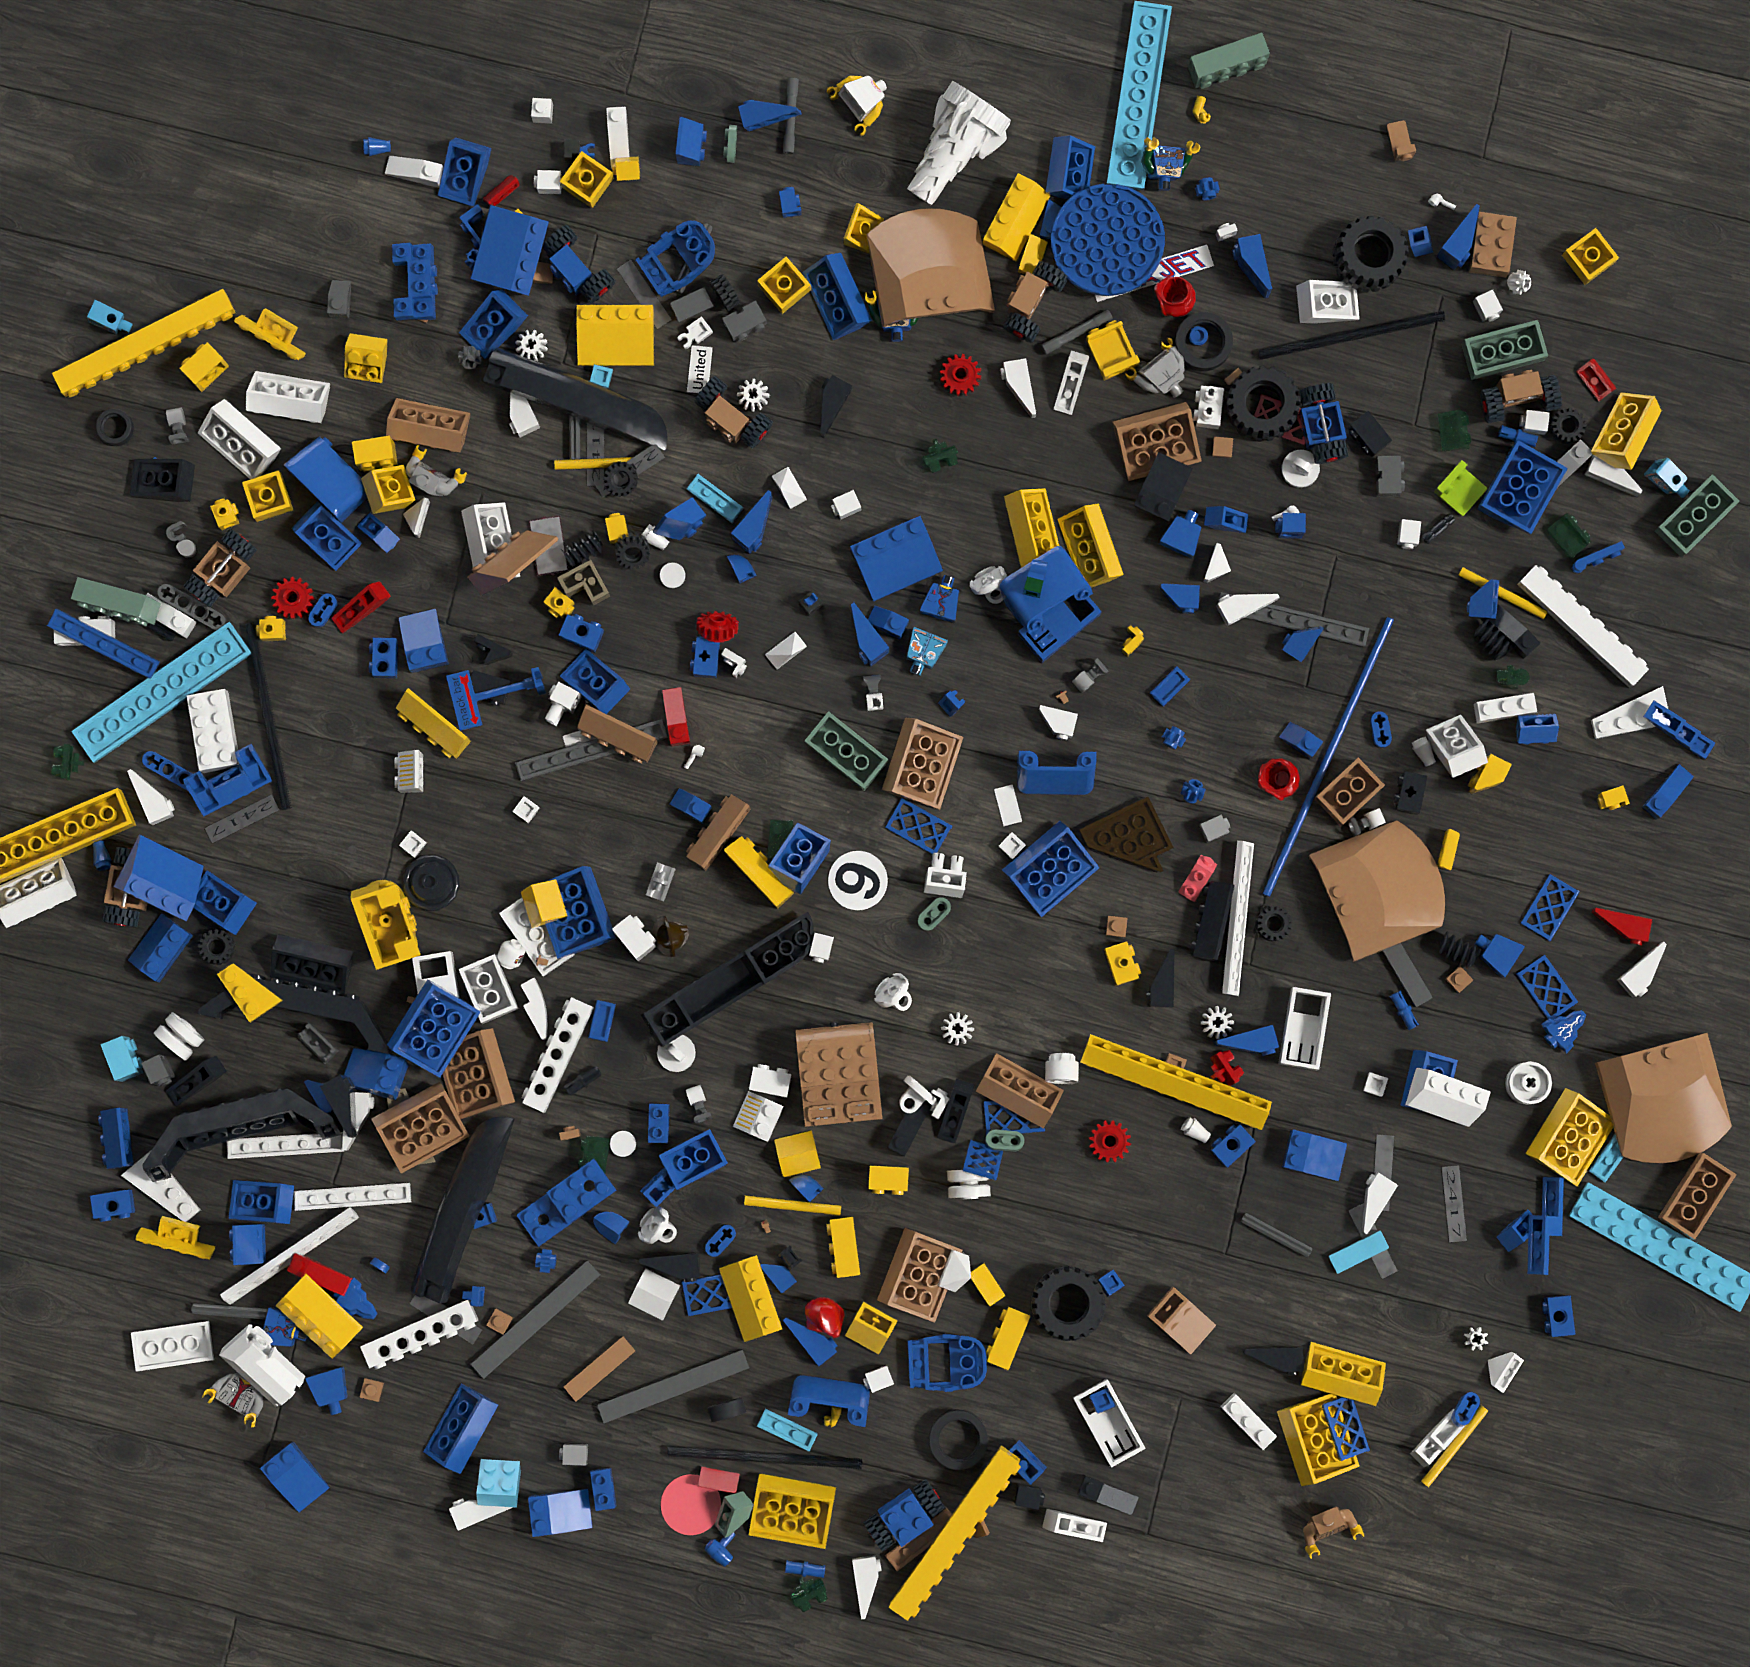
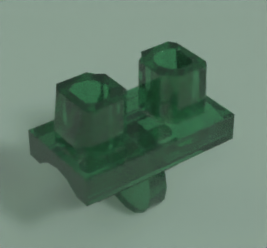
(948, 453)
(1513, 677)
(64, 770)
(807, 1591)

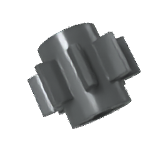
(469, 357)

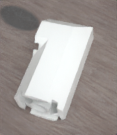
(262, 1365)

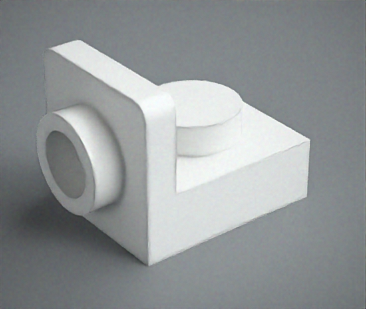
(731, 659)
(939, 1106)

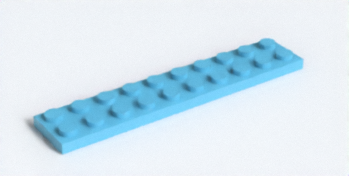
(1139, 93)
(162, 692)
(1662, 1246)

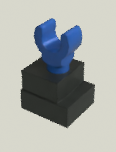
(573, 149)
(810, 602)

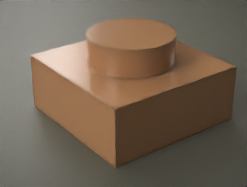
(1116, 926)
(1459, 979)
(569, 1133)
(499, 1321)
(371, 1389)

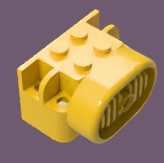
(386, 922)

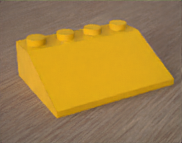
(615, 335)
(1571, 1137)
(1312, 1442)
(792, 1511)

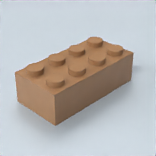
(1697, 1196)

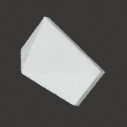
(789, 488)
(416, 516)
(1218, 564)
(785, 650)
(956, 1271)
(1503, 1370)

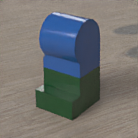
(1035, 578)

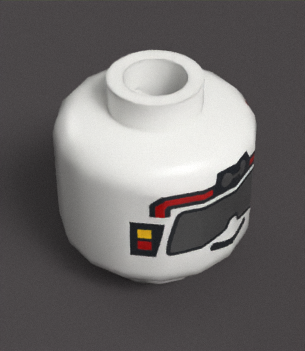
(511, 954)

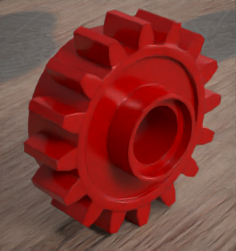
(963, 365)
(283, 594)
(717, 626)
(1099, 1141)

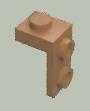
(1400, 141)

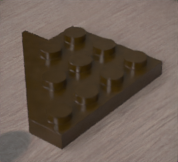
(1130, 835)

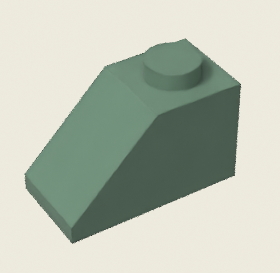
(733, 1513)

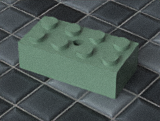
(1228, 61)
(1522, 343)
(1710, 503)
(115, 602)
(830, 740)

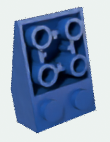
(248, 1244)

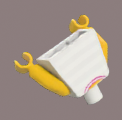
(862, 97)

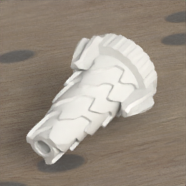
(962, 129)

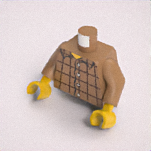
(1329, 1524)

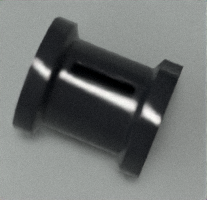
(789, 1258)

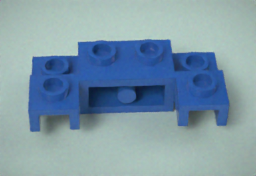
(421, 281)
(230, 784)

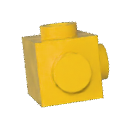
(225, 513)
(559, 603)
(271, 629)

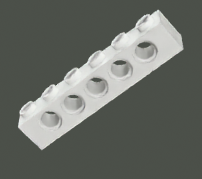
(567, 1048)
(372, 1350)

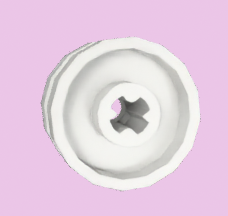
(180, 1034)
(1539, 1079)
(968, 1185)

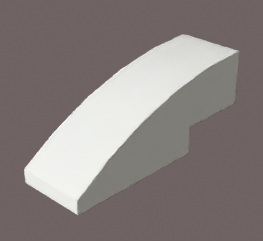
(536, 1007)
(1436, 1440)

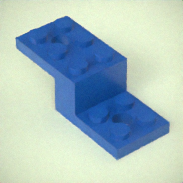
(566, 1202)

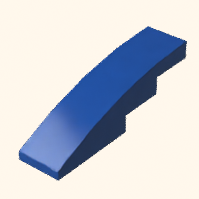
(1679, 730)

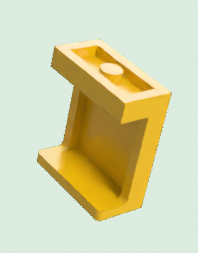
(1112, 350)

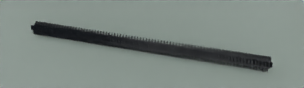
(1357, 333)
(268, 718)
(831, 1462)

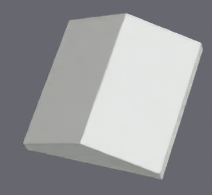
(654, 1294)

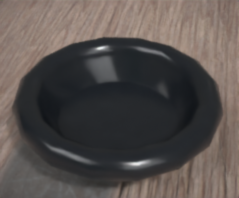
(431, 882)

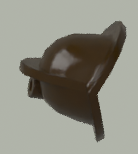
(669, 935)

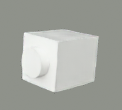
(542, 110)
(548, 182)
(1488, 306)
(1534, 422)
(846, 505)
(1409, 533)
(821, 947)
(878, 1379)

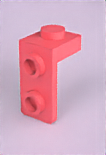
(1198, 878)

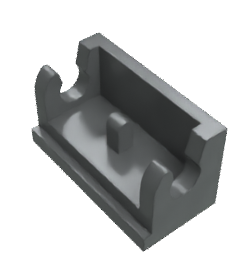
(691, 304)
(317, 1043)

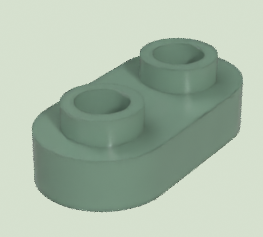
(731, 136)
(934, 914)
(1004, 1140)

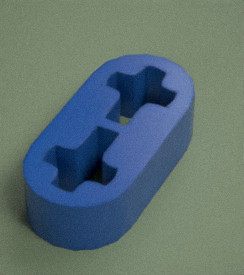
(326, 613)
(1385, 729)
(724, 1243)
(1461, 1407)

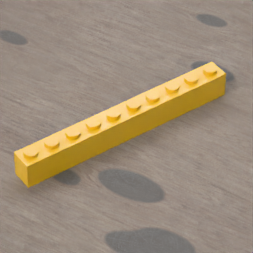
(144, 343)
(1176, 1082)
(954, 1533)

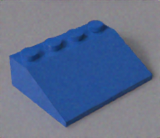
(509, 250)
(1522, 487)
(896, 558)
(1050, 868)
(161, 878)
(586, 919)
(433, 1028)

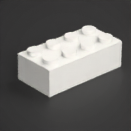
(213, 730)

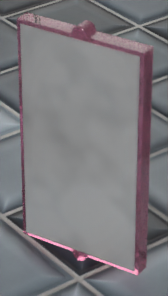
(553, 559)

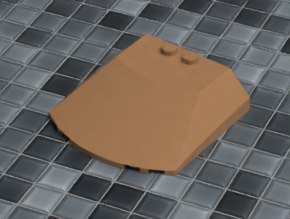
(928, 265)
(1382, 888)
(1665, 1100)

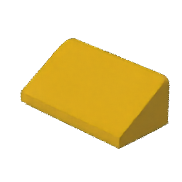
(1032, 255)
(1448, 849)
(986, 1285)

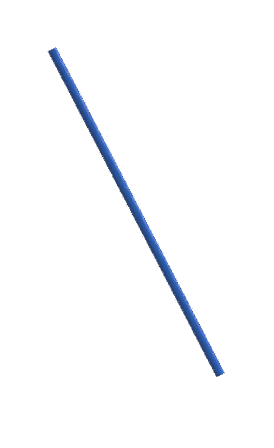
(1328, 756)

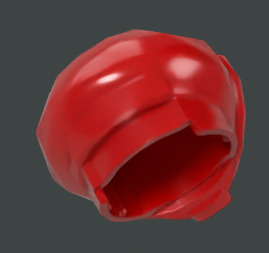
(1175, 296)
(1287, 778)
(824, 1316)

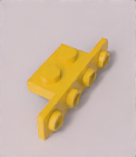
(273, 330)
(176, 1236)

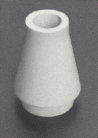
(653, 539)
(1424, 751)
(1194, 1129)

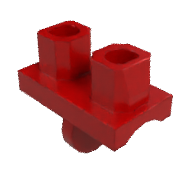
(1223, 1070)

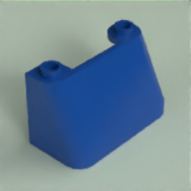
(328, 478)
(1060, 582)
(1055, 780)
(832, 1393)

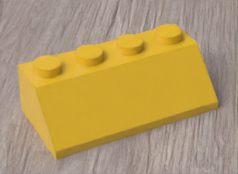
(1016, 217)
(1627, 430)
(1031, 523)
(1090, 545)
(432, 723)
(757, 870)
(750, 1298)
(319, 1316)
(1343, 1374)

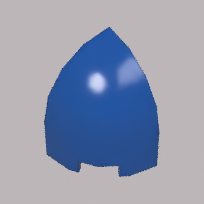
(741, 568)
(806, 1186)
(610, 1225)

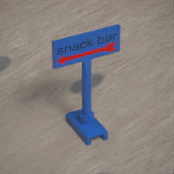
(466, 700)

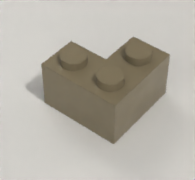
(585, 578)

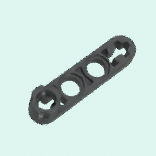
(190, 609)

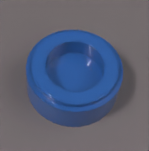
(1198, 336)
(380, 1265)

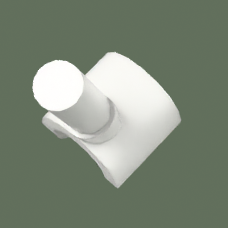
(1437, 198)
(1292, 509)
(696, 751)

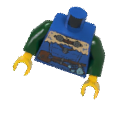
(1166, 162)
(895, 328)

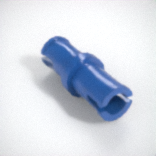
(1514, 435)
(1404, 1010)
(805, 1569)

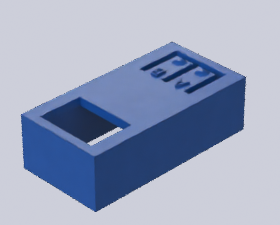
(1061, 626)

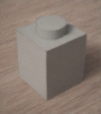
(1215, 828)
(574, 1454)

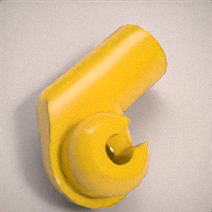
(1198, 110)
(835, 1414)

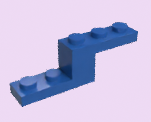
(1546, 1225)

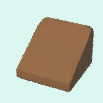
(543, 273)
(981, 1530)

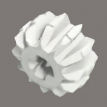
(538, 343)
(745, 396)
(1222, 1027)
(952, 1033)

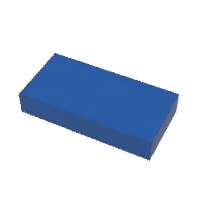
(1169, 686)
(602, 1020)

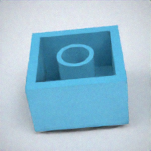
(122, 1058)
(498, 1483)

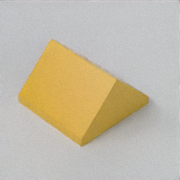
(860, 225)
(543, 903)
(797, 1153)

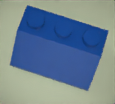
(1069, 166)
(799, 857)
(160, 948)
(1429, 1061)
(116, 1138)

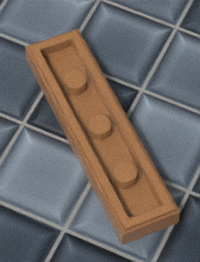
(599, 1368)
(902, 1555)

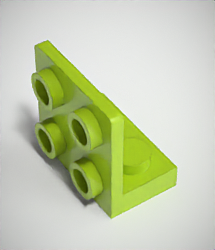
(1460, 489)

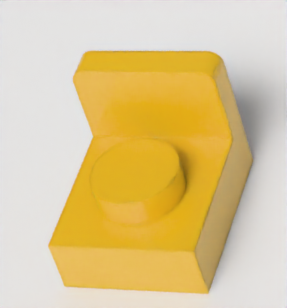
(1131, 644)

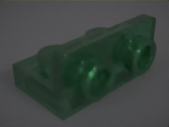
(1454, 430)
(1569, 535)
(778, 834)
(595, 1148)

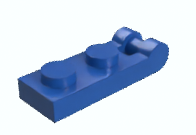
(1597, 557)

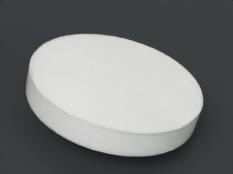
(672, 575)
(623, 1143)

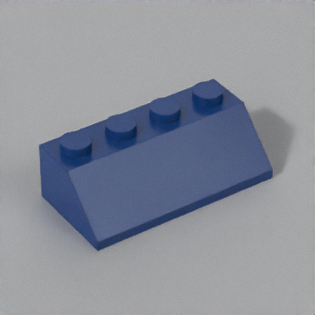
(837, 295)
(460, 1428)

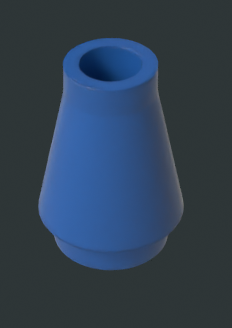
(375, 146)
(101, 857)

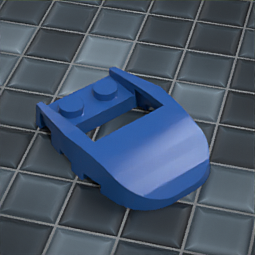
(694, 246)
(967, 1363)

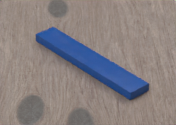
(103, 643)

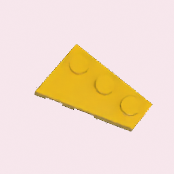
(247, 992)

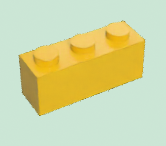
(843, 1247)
(1007, 1337)

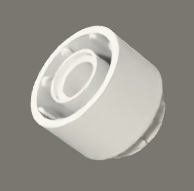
(1061, 1069)

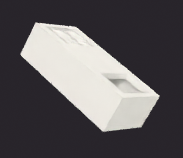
(448, 981)
(1304, 1030)
(1109, 1424)

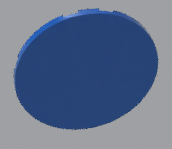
(1108, 239)

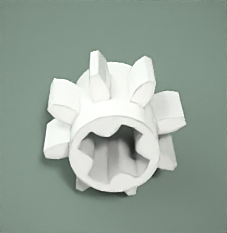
(1519, 282)
(1481, 1340)

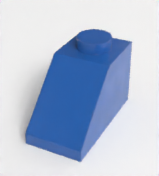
(1226, 519)
(378, 532)
(1182, 596)
(1484, 601)
(888, 621)
(1301, 642)
(1301, 740)
(691, 805)
(318, 1096)
(1515, 1232)

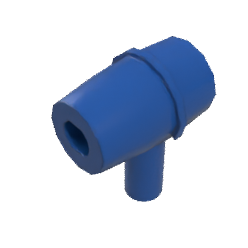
(718, 1552)

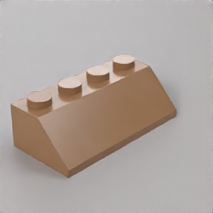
(427, 425)
(617, 734)
(718, 832)
(1019, 1090)

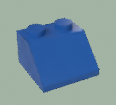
(689, 142)
(681, 521)

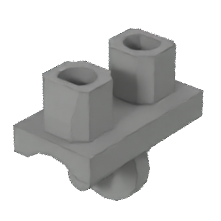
(660, 882)

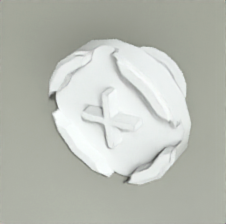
(1300, 469)
(988, 581)
(892, 990)
(677, 1054)
(917, 1093)
(654, 1225)

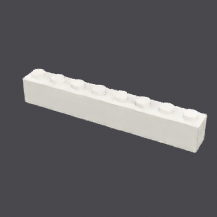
(1583, 626)

